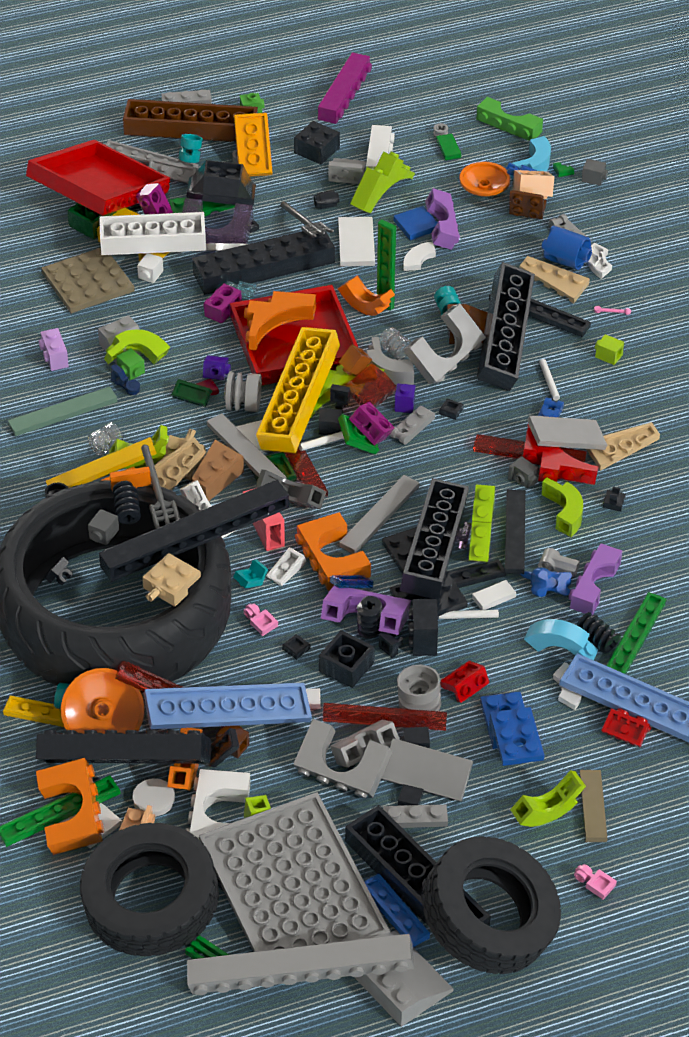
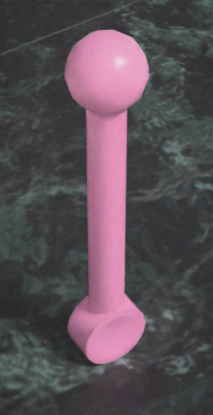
(597, 309)

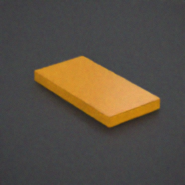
(253, 143)

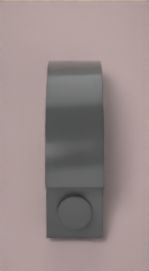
(299, 494)

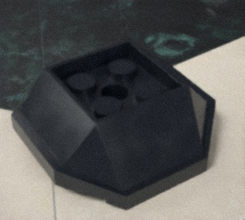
(221, 184)

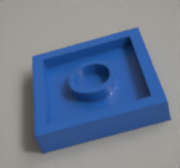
(415, 222)

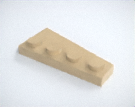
(553, 277)
(624, 444)
(178, 464)

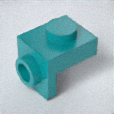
(253, 576)

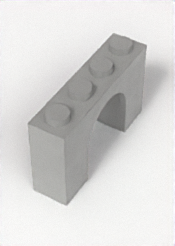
(466, 337)
(362, 779)

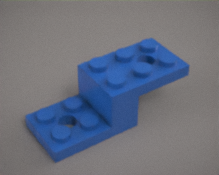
(512, 728)

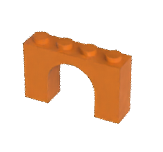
(323, 531)
(84, 827)

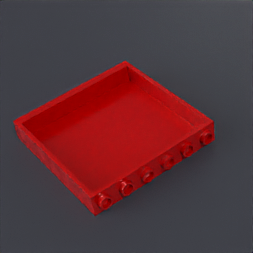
(95, 176)
(276, 345)

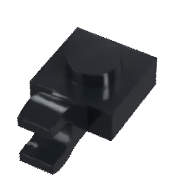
(340, 396)

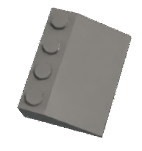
(407, 992)

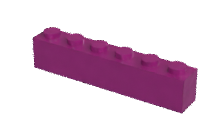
(344, 88)

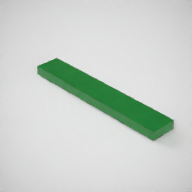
(386, 259)
(637, 633)
(53, 813)

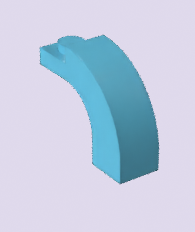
(540, 151)
(560, 634)

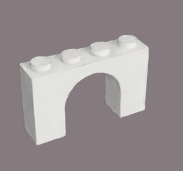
(212, 788)

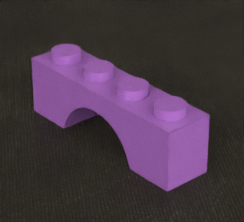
(441, 206)
(603, 563)

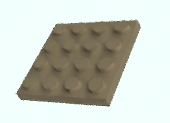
(87, 280)

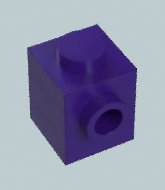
(216, 367)
(405, 398)

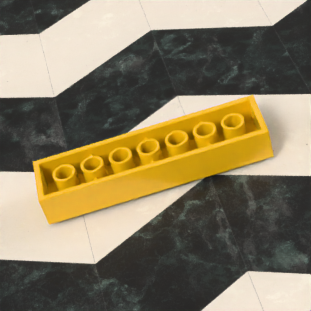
(298, 390)

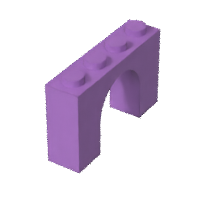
(345, 600)

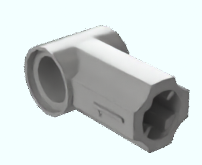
(554, 561)

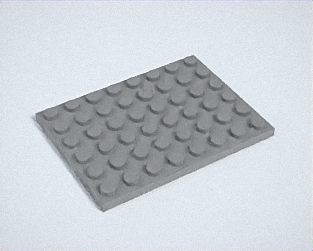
(292, 878)

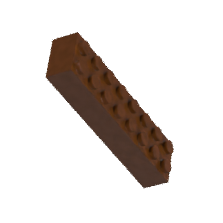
(179, 118)

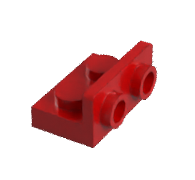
(466, 680)
(626, 727)

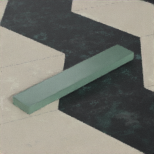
(62, 411)

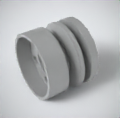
(243, 392)
(419, 688)

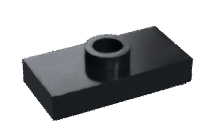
(223, 747)

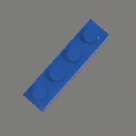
(396, 910)

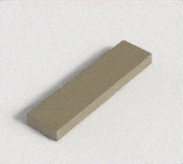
(593, 806)

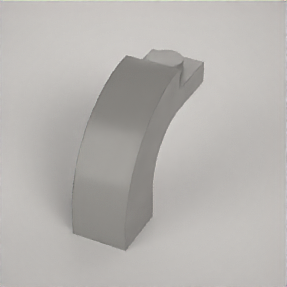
(397, 370)

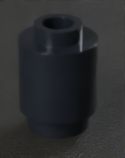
(326, 199)

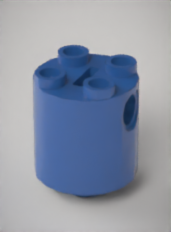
(567, 248)

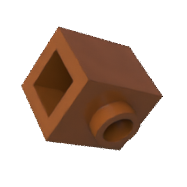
(355, 360)

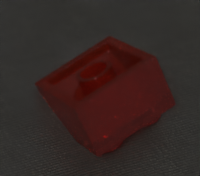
(371, 386)

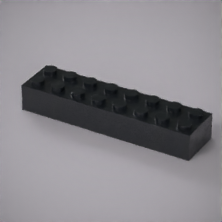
(263, 260)
(505, 326)
(434, 539)
(124, 748)
(397, 858)

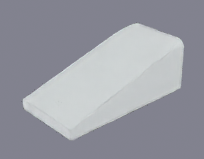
(286, 566)

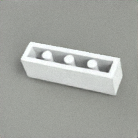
(380, 140)

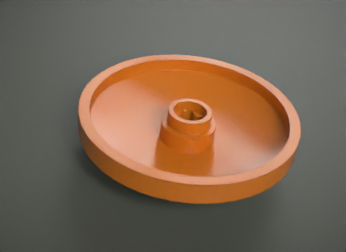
(101, 703)

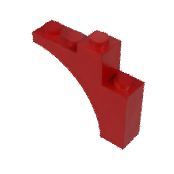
(556, 463)

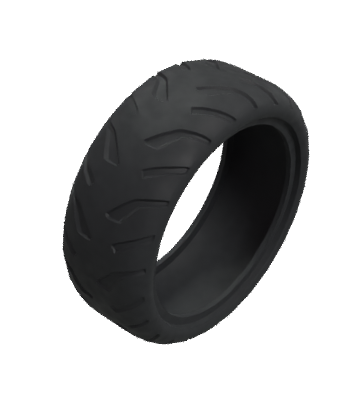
(63, 649)

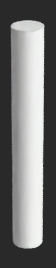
(548, 377)
(320, 441)
(470, 614)

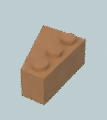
(218, 469)

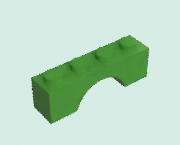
(523, 126)

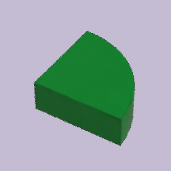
(562, 170)

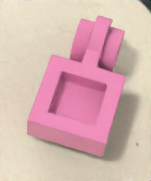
(263, 621)
(598, 883)

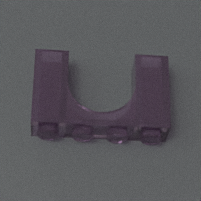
(235, 232)

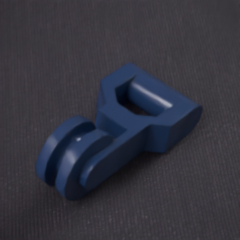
(119, 378)

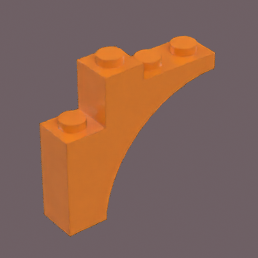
(279, 309)

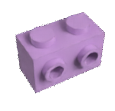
(53, 349)

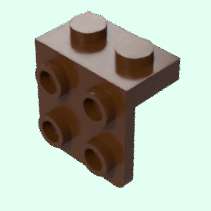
(527, 204)

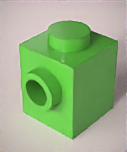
(253, 100)
(131, 364)

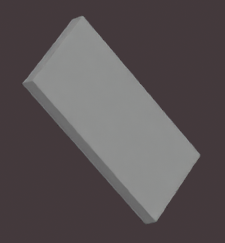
(567, 432)
(428, 769)

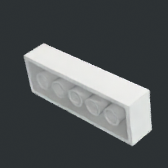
(152, 233)

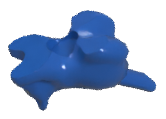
(544, 580)

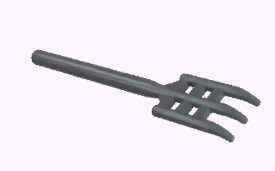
(310, 228)
(161, 503)

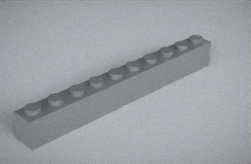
(300, 964)

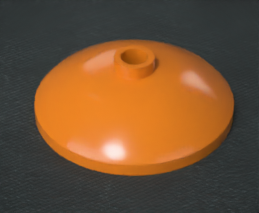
(484, 179)

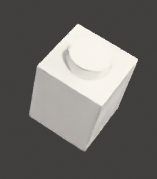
(150, 267)

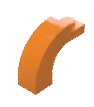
(363, 299)
(183, 775)

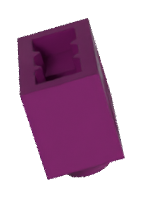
(153, 200)
(218, 305)
(371, 423)

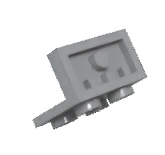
(346, 170)

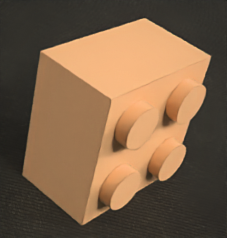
(534, 182)

